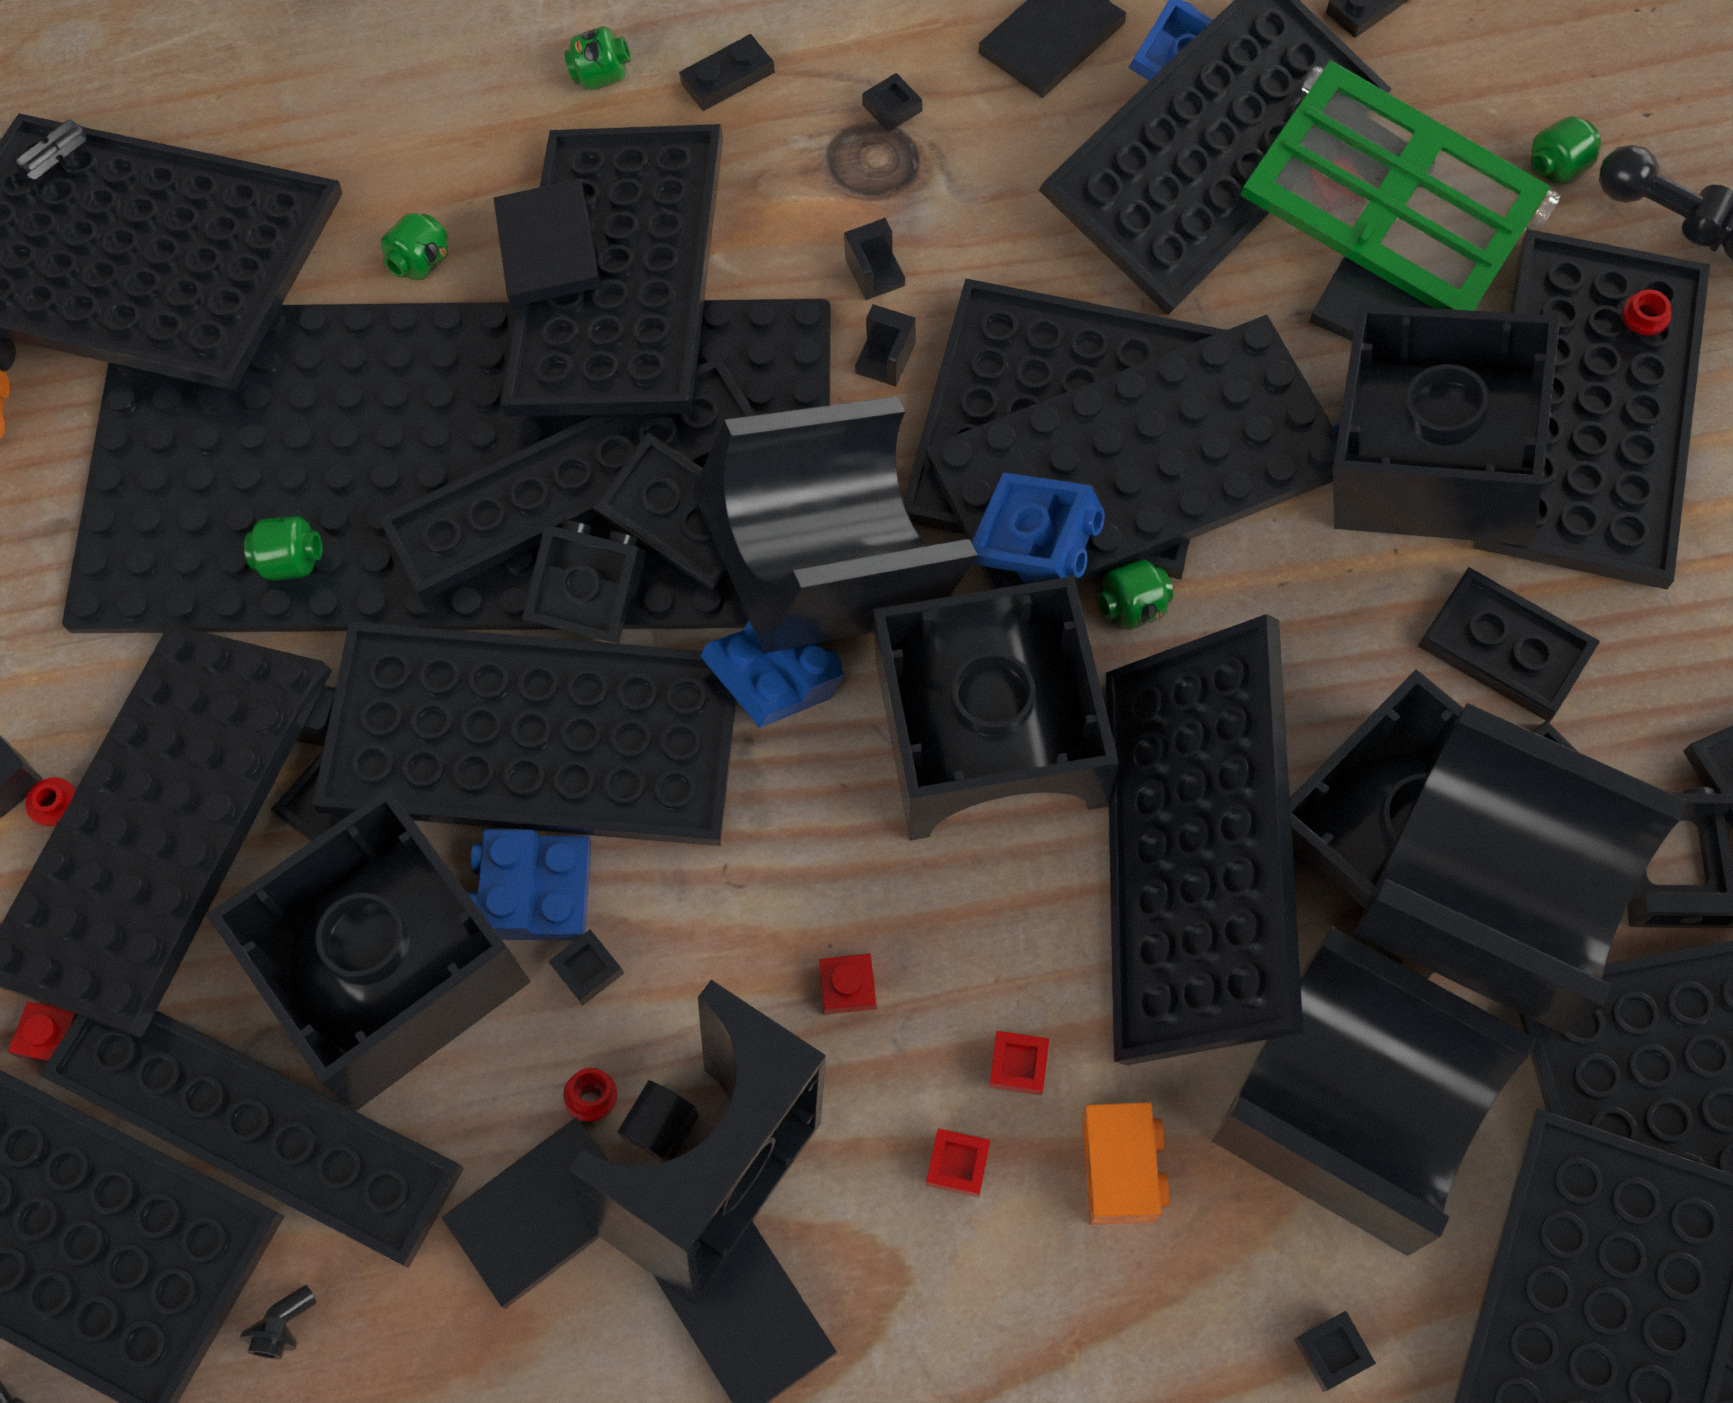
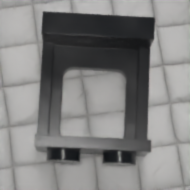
(1693, 904)

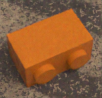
(1123, 1163)

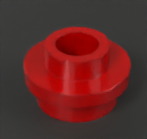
(1652, 304)
(41, 792)
(590, 1081)

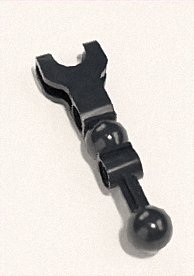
(1633, 173)

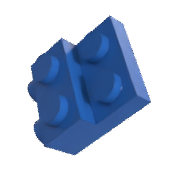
(1170, 34)
(1038, 527)
(774, 682)
(533, 884)

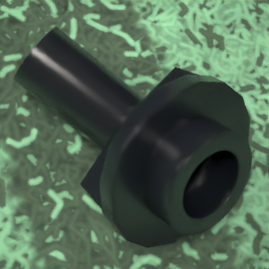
(271, 1335)

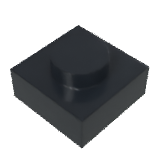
(892, 102)
(586, 967)
(1334, 1351)

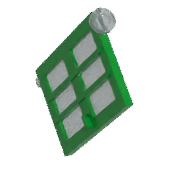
(1397, 190)

